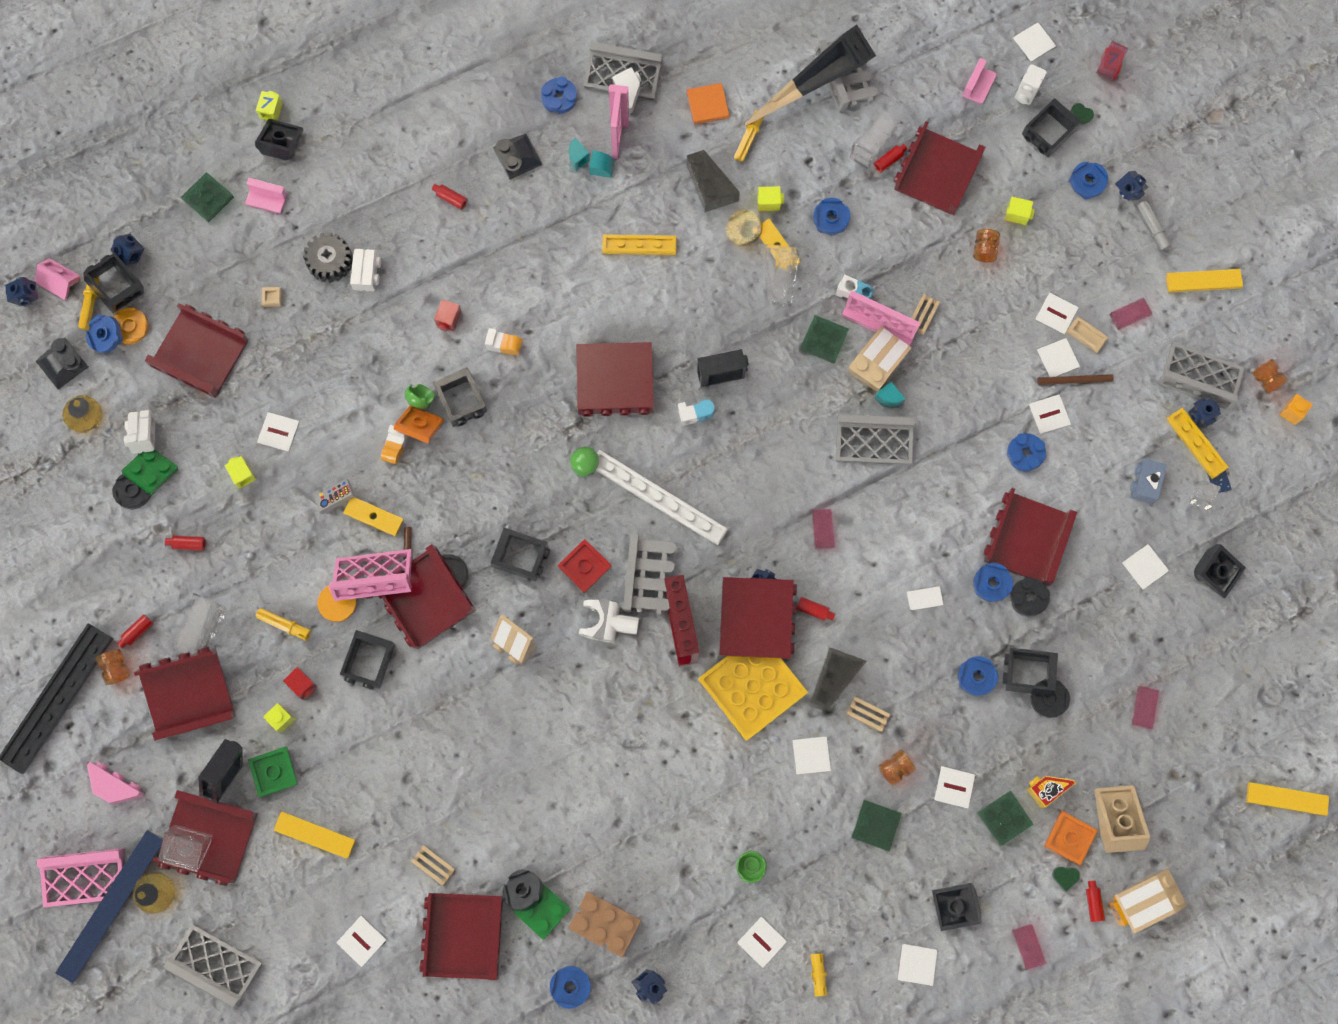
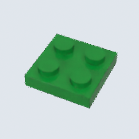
(150, 470)
(273, 772)
(545, 915)

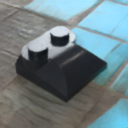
(278, 139)
(517, 155)
(61, 362)
(1219, 570)
(957, 906)

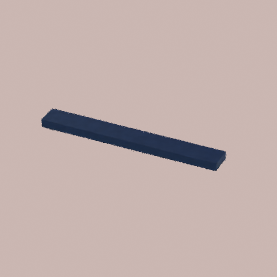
(109, 906)

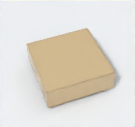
(271, 297)

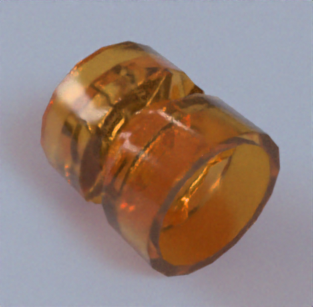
(987, 243)
(1269, 376)
(112, 665)
(896, 767)

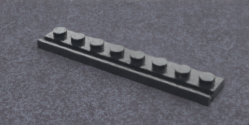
(55, 699)

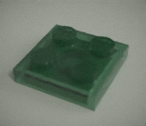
(207, 197)
(824, 339)
(1005, 818)
(876, 825)

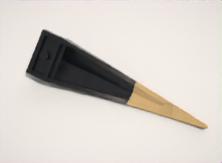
(839, 58)

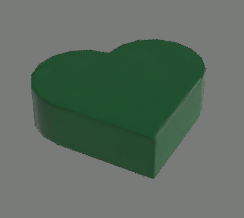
(1082, 113)
(1066, 877)

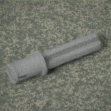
(1154, 226)

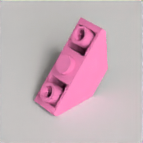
(112, 786)

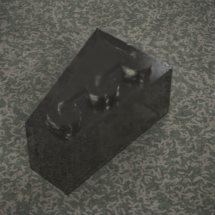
(710, 182)
(834, 677)

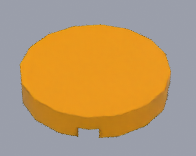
(133, 325)
(335, 610)

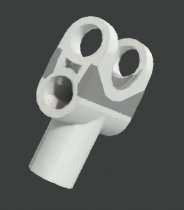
(609, 621)

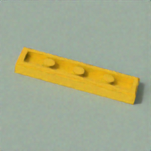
(639, 244)
(1204, 280)
(1197, 443)
(1287, 799)
(314, 835)

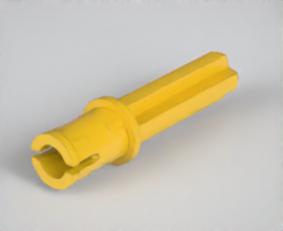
(745, 144)
(87, 307)
(291, 628)

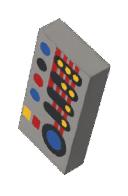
(334, 496)

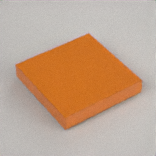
(707, 103)
(419, 424)
(1070, 838)

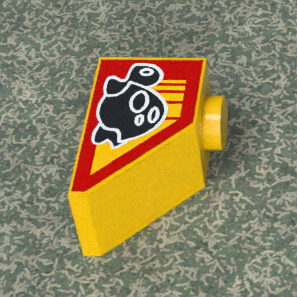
(1047, 789)

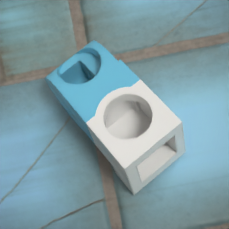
(850, 284)
(695, 413)

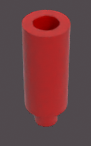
(890, 158)
(450, 196)
(186, 542)
(814, 609)
(135, 631)
(1095, 902)

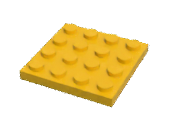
(752, 691)

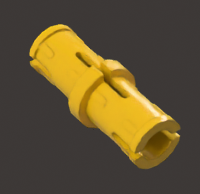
(818, 974)

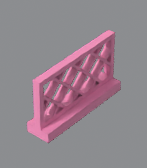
(618, 115)
(874, 315)
(373, 584)
(75, 860)

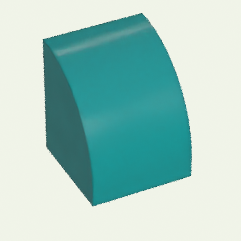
(578, 154)
(601, 164)
(889, 396)

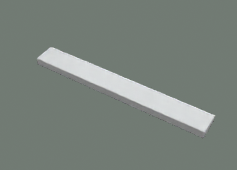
(660, 499)

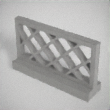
(622, 55)
(1199, 388)
(871, 423)
(204, 983)

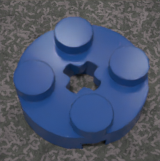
(559, 85)
(1085, 189)
(828, 226)
(112, 337)
(1017, 457)
(1001, 576)
(986, 669)
(576, 997)

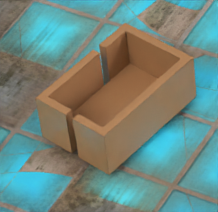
(604, 924)

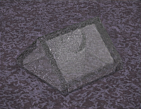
(184, 847)

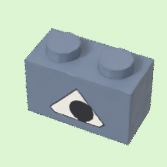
(1148, 481)

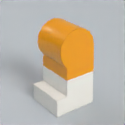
(503, 342)
(394, 446)

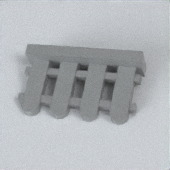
(841, 87)
(649, 565)

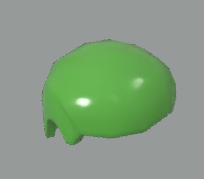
(419, 396)
(584, 461)
(751, 866)

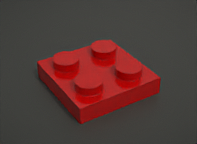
(584, 566)

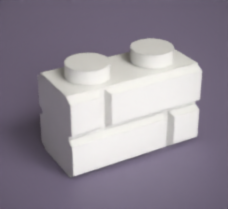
(1030, 84)
(364, 270)
(140, 432)

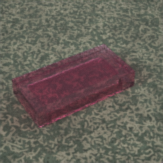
(1112, 60)
(1130, 313)
(823, 528)
(1145, 707)
(1028, 946)

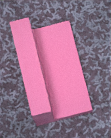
(979, 83)
(266, 195)
(55, 278)

